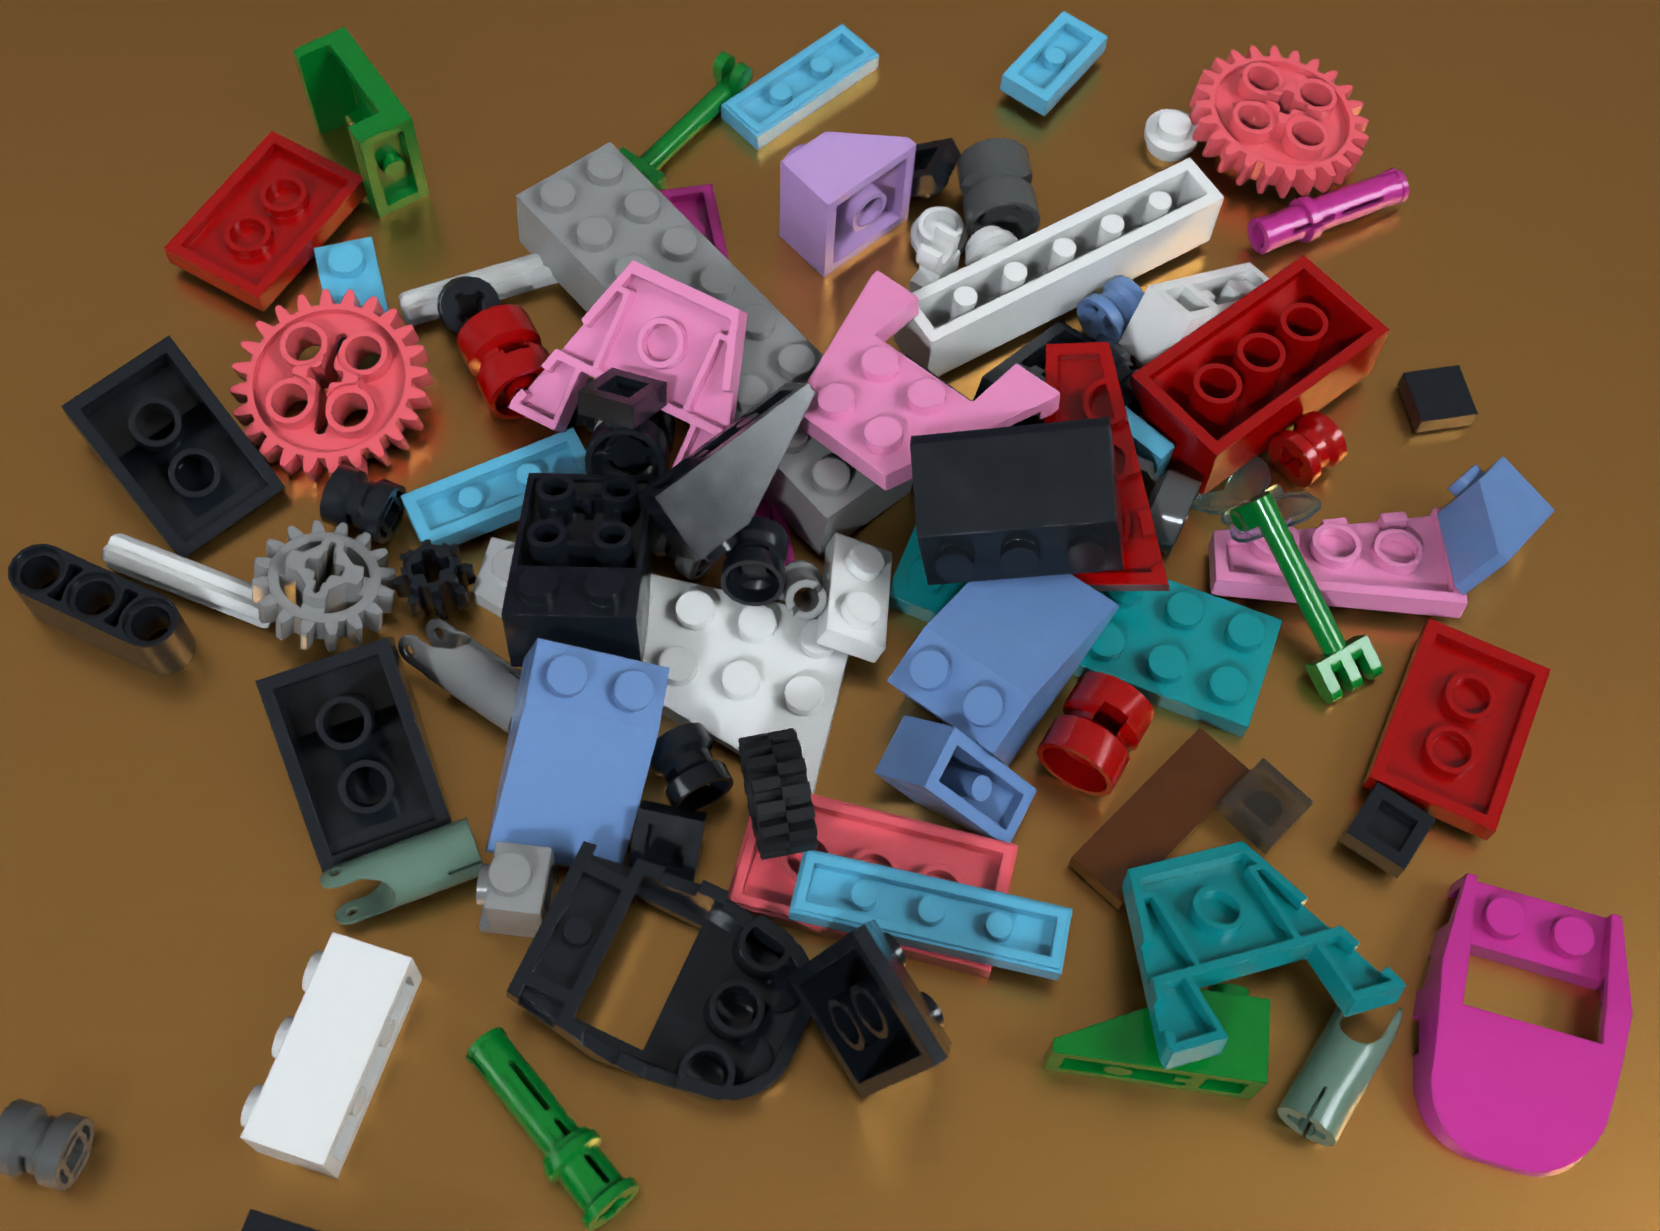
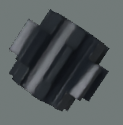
(433, 563)

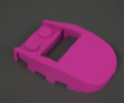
(1502, 1084)

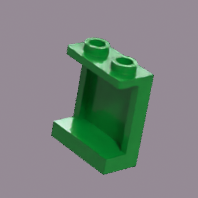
(349, 90)

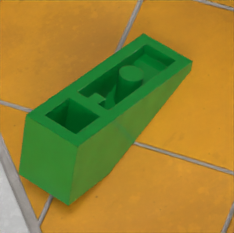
(1128, 1052)

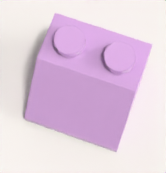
(843, 194)

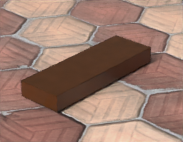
(1159, 815)

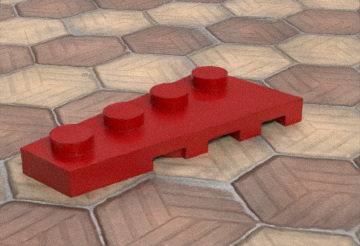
(1092, 390)

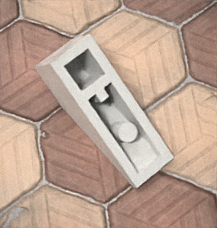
(1183, 305)

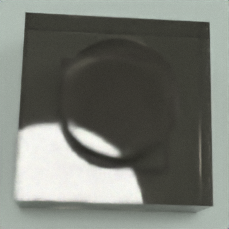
(1264, 806)

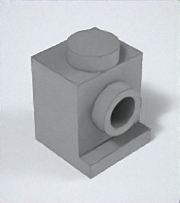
(516, 889)

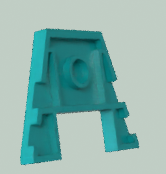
(1224, 919)

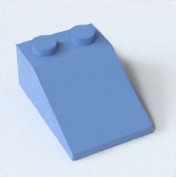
(1002, 656)
(577, 751)

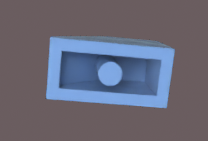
(1488, 521)
(955, 778)

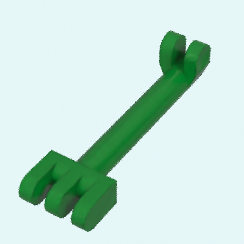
(729, 82)
(1337, 654)

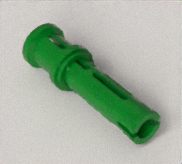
(569, 1150)

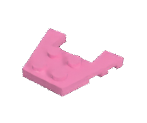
(656, 331)
(877, 398)

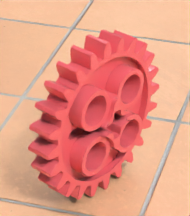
(1278, 121)
(279, 379)

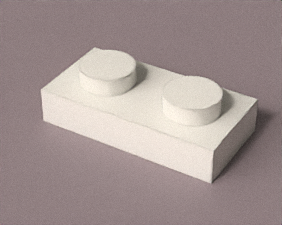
(857, 598)

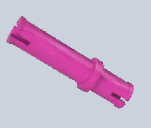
(1309, 217)

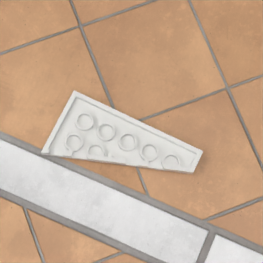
(728, 661)

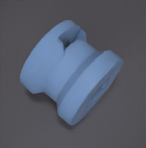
(1109, 313)

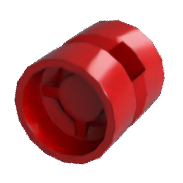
(502, 354)
(1093, 737)

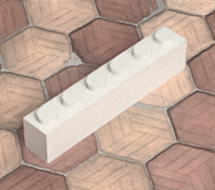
(1060, 267)

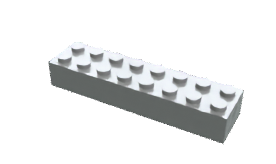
(607, 213)

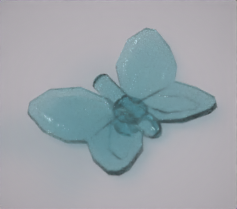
(1246, 484)

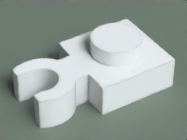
(937, 259)

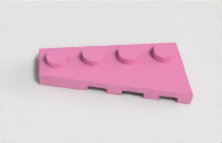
(1367, 565)

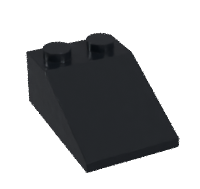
(173, 447)
(355, 751)
(872, 1010)

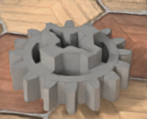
(323, 585)

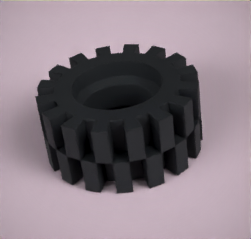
(778, 793)

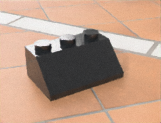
(1017, 501)

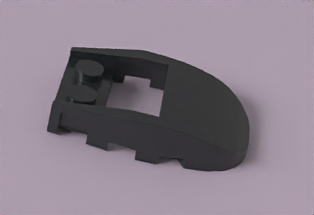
(729, 1011)

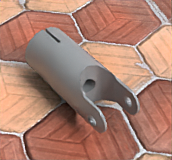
(465, 670)

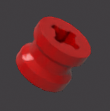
(1307, 448)

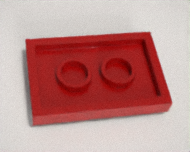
(266, 221)
(1458, 728)

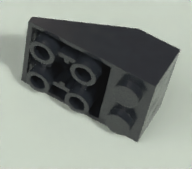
(580, 565)

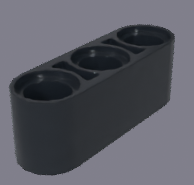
(84, 589)

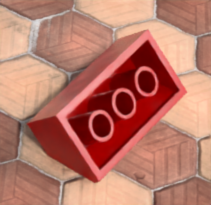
(1257, 370)

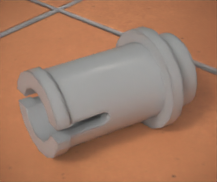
(810, 602)

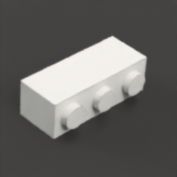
(330, 1055)

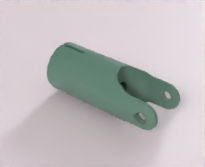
(408, 870)
(1333, 1081)

